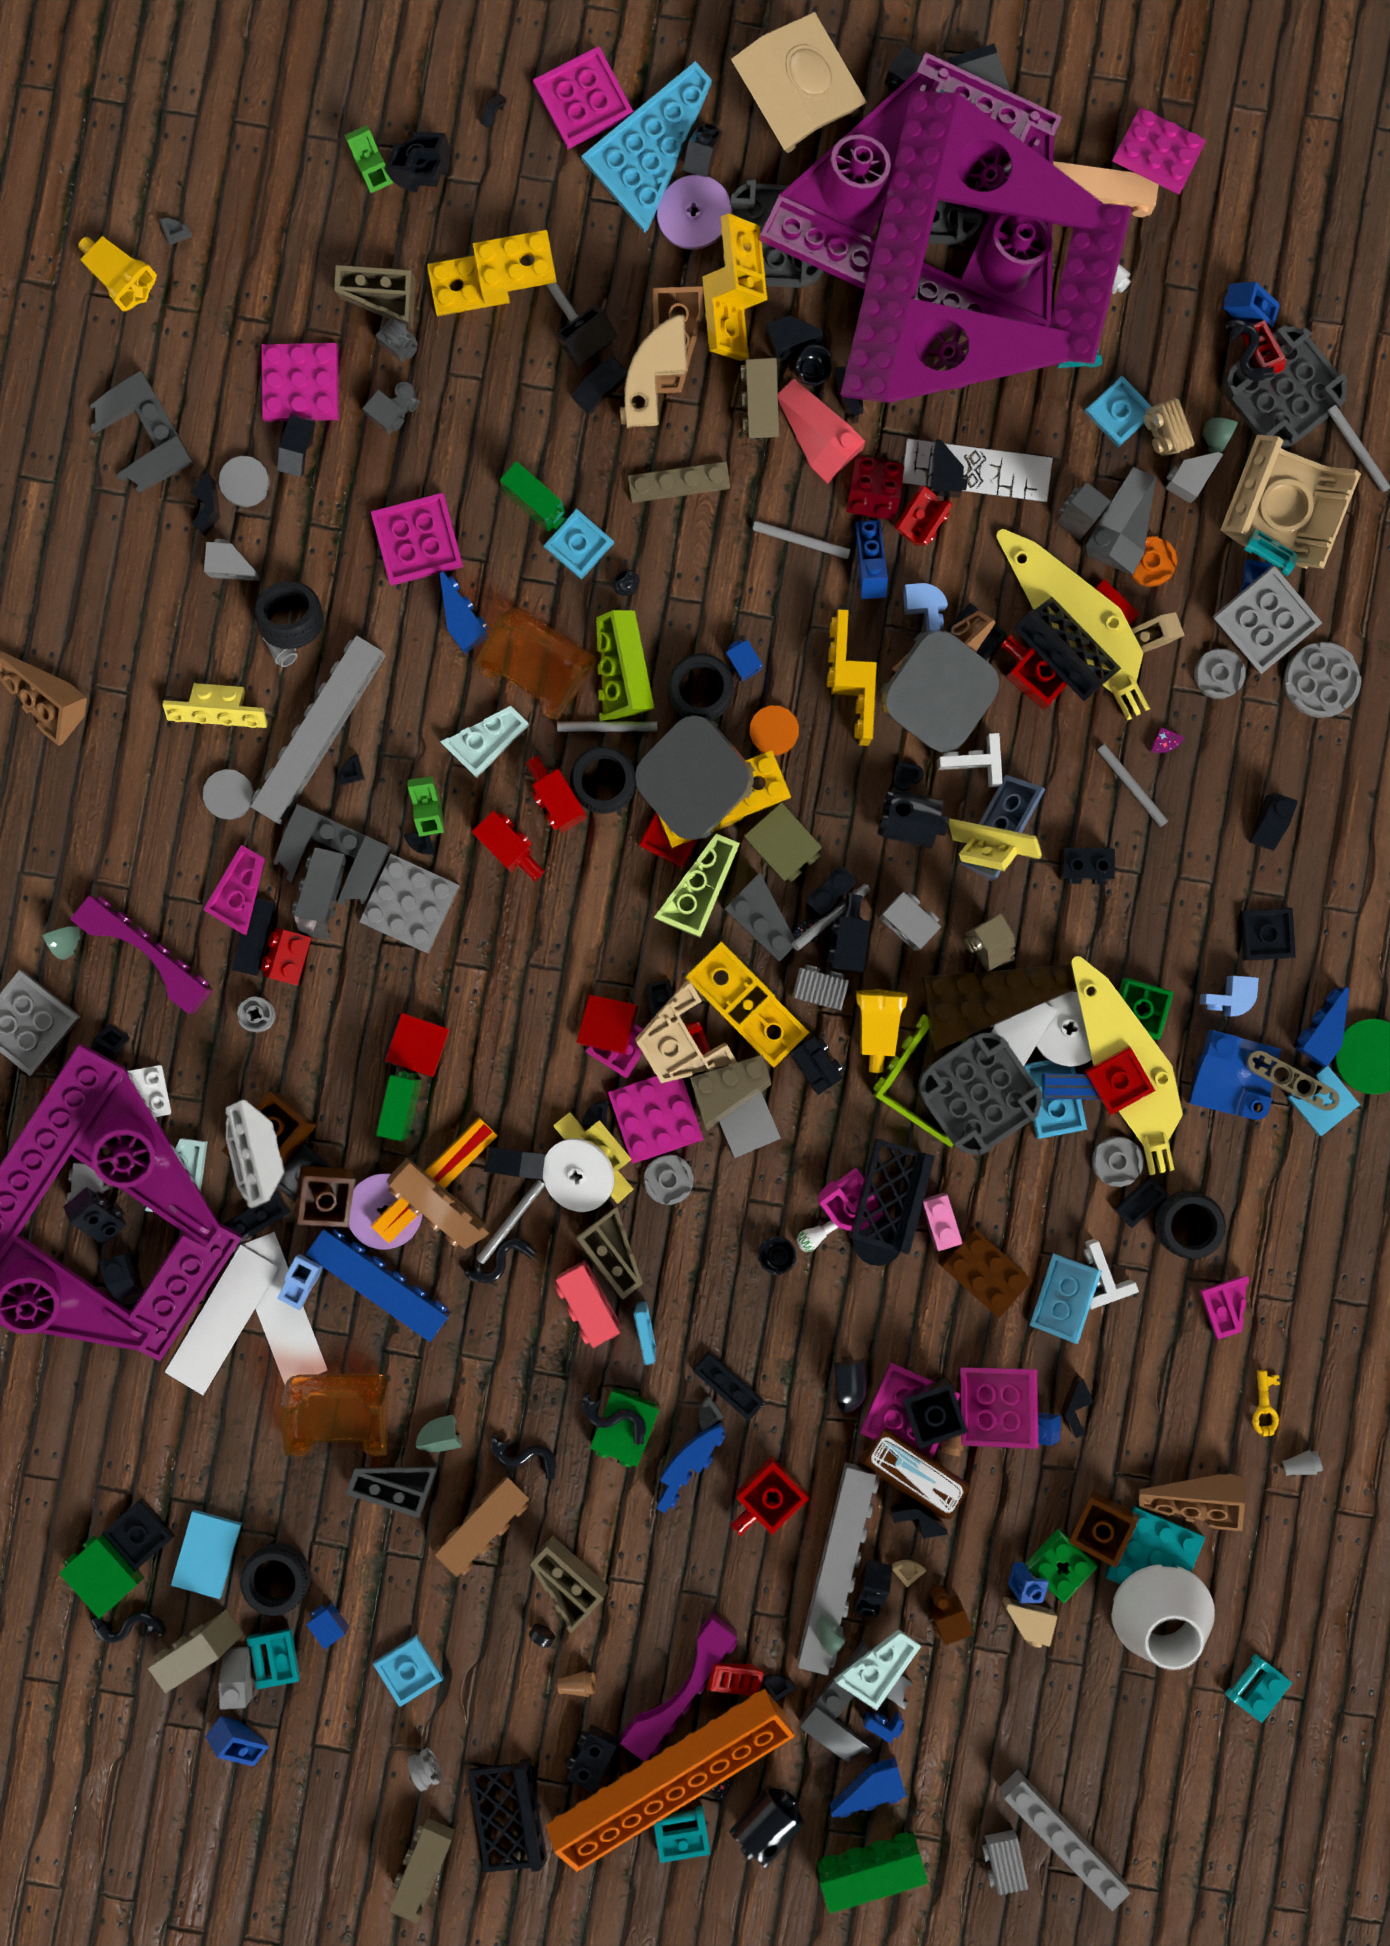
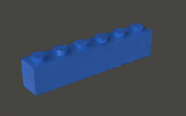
(378, 1283)

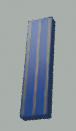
(1068, 1087)

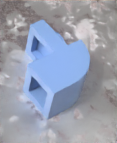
(925, 599)
(1238, 997)
(299, 1281)

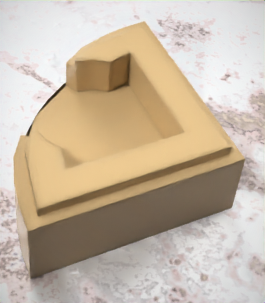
(908, 1571)

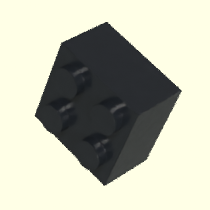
(933, 1413)

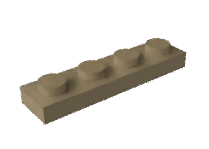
(679, 482)

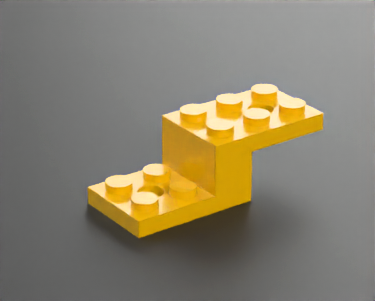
(492, 273)
(734, 287)
(852, 678)
(772, 793)
(747, 1004)

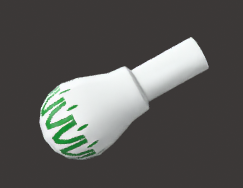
(810, 1238)

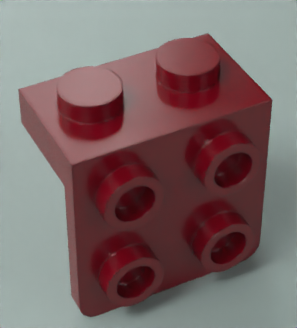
(875, 488)

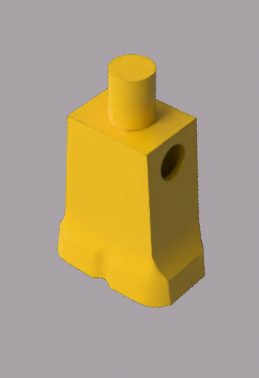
(123, 276)
(879, 1024)

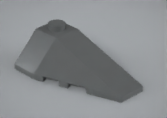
(1123, 528)

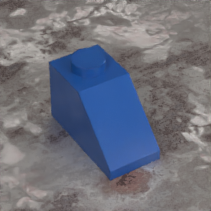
(1251, 303)
(235, 1742)

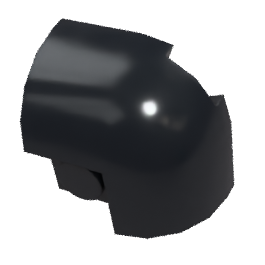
(419, 161)
(850, 1383)

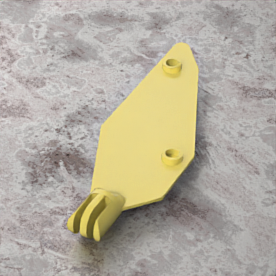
(1104, 621)
(1112, 1028)

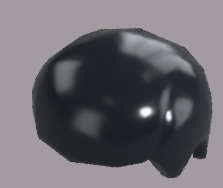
(813, 365)
(777, 1255)

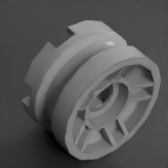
(265, 1009)
(424, 1769)

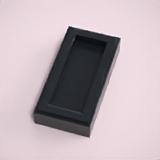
(1141, 1201)

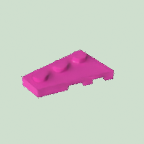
(237, 890)

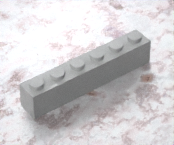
(1064, 1840)

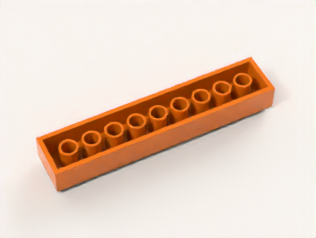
(669, 1780)

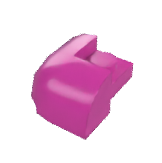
(841, 1200)

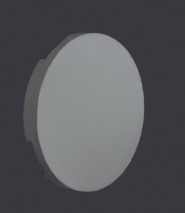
(1322, 680)

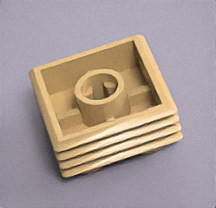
(1168, 427)

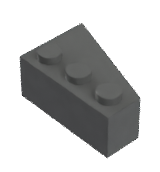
(1082, 510)
(319, 893)
(761, 918)
(394, 1487)

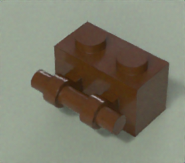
(948, 1617)

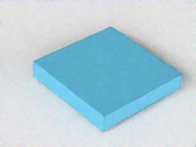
(1118, 411)
(578, 544)
(1323, 1120)
(408, 1670)

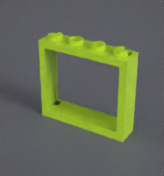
(895, 1067)

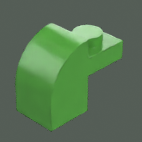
(368, 158)
(426, 806)

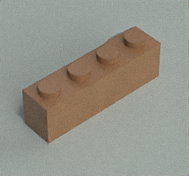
(436, 1204)
(481, 1526)

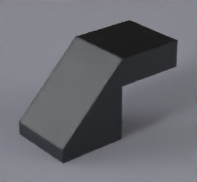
(599, 383)
(294, 444)
(206, 493)
(110, 1042)
(514, 1162)
(1077, 1398)
(928, 1524)

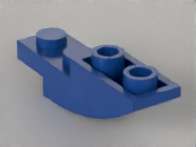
(693, 1455)

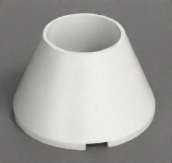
(1160, 1595)

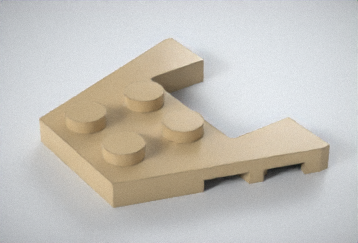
(670, 1045)

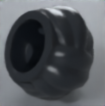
(626, 583)

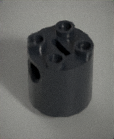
(912, 818)
(768, 1825)

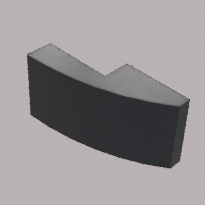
(852, 407)

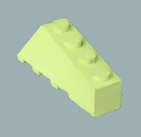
(697, 893)

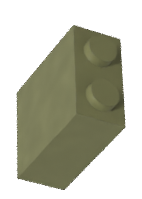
(783, 843)

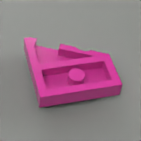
(618, 1062)
(1225, 1306)

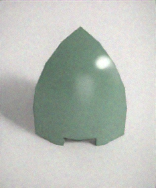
(1218, 433)
(62, 941)
(439, 1435)
(829, 1635)

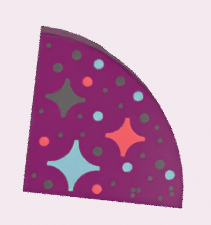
(1165, 741)

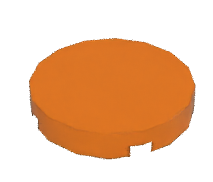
(1156, 564)
(774, 730)

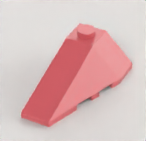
(820, 432)

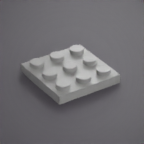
(1267, 619)
(409, 903)
(31, 1022)

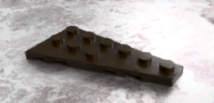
(976, 1001)

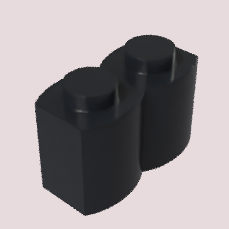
(835, 887)

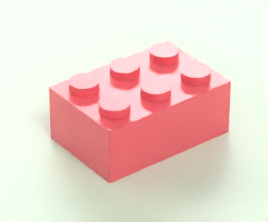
(588, 1304)

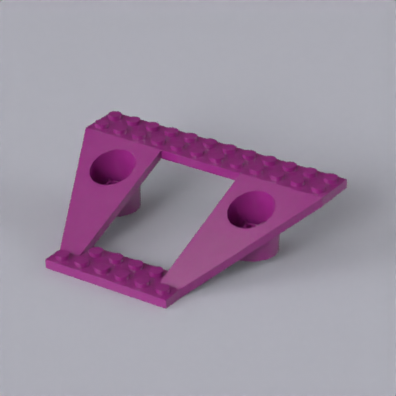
(940, 159)
(833, 212)
(77, 1115)

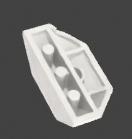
(253, 1152)

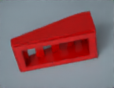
(1276, 357)
(750, 1680)

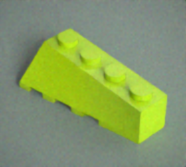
(622, 666)

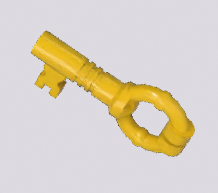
(1264, 1406)

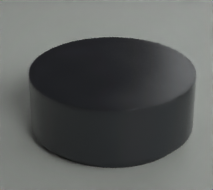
(541, 1635)

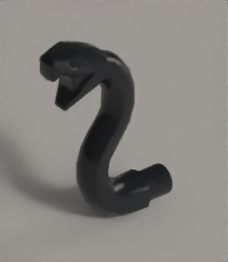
(1256, 374)
(512, 1243)
(638, 1422)
(547, 1456)
(154, 1624)

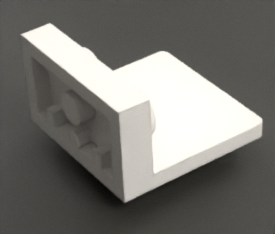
(153, 1088)

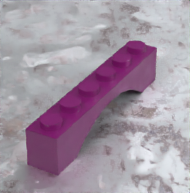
(181, 985)
(649, 1727)

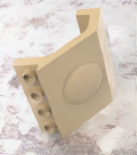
(798, 80)
(1290, 501)

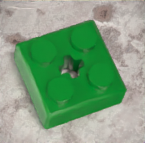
(1154, 999)
(1055, 1550)

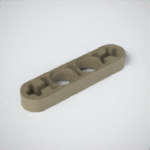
(1291, 1081)

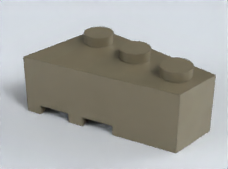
(378, 290)
(760, 398)
(992, 943)
(728, 1088)
(610, 1252)
(568, 1581)
(195, 1652)
(421, 1869)

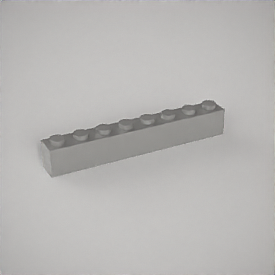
(317, 730)
(838, 1562)

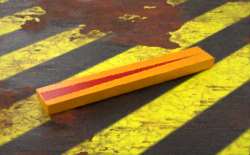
(443, 1171)

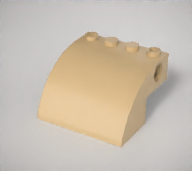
(659, 355)

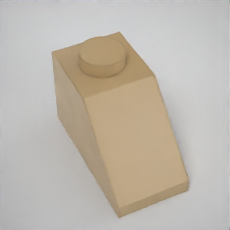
(1158, 631)
(1033, 1621)

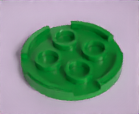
(1365, 1056)

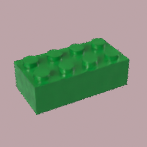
(871, 1872)

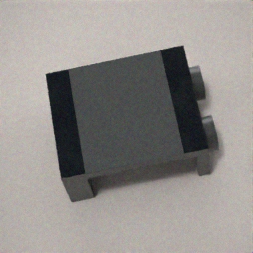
(982, 63)

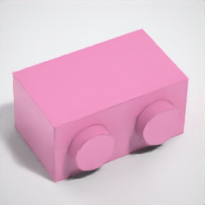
(941, 1222)

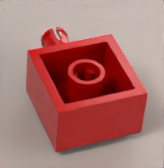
(1027, 674)
(556, 796)
(506, 845)
(768, 1511)

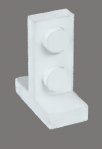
(977, 759)
(1110, 1291)

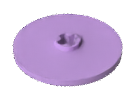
(676, 209)
(364, 1211)

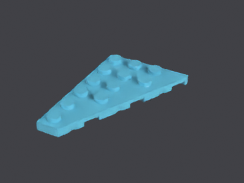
(645, 148)

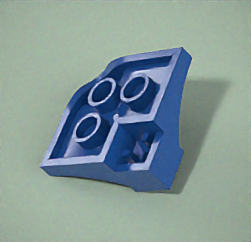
(1225, 1082)

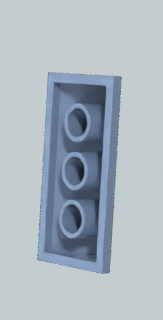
(1008, 811)

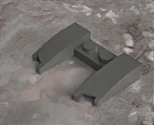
(170, 453)
(309, 825)
(821, 1717)

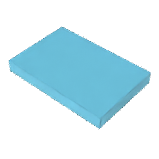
(1055, 1115)
(1065, 1298)
(645, 1332)
(206, 1554)

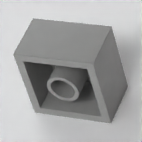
(910, 921)

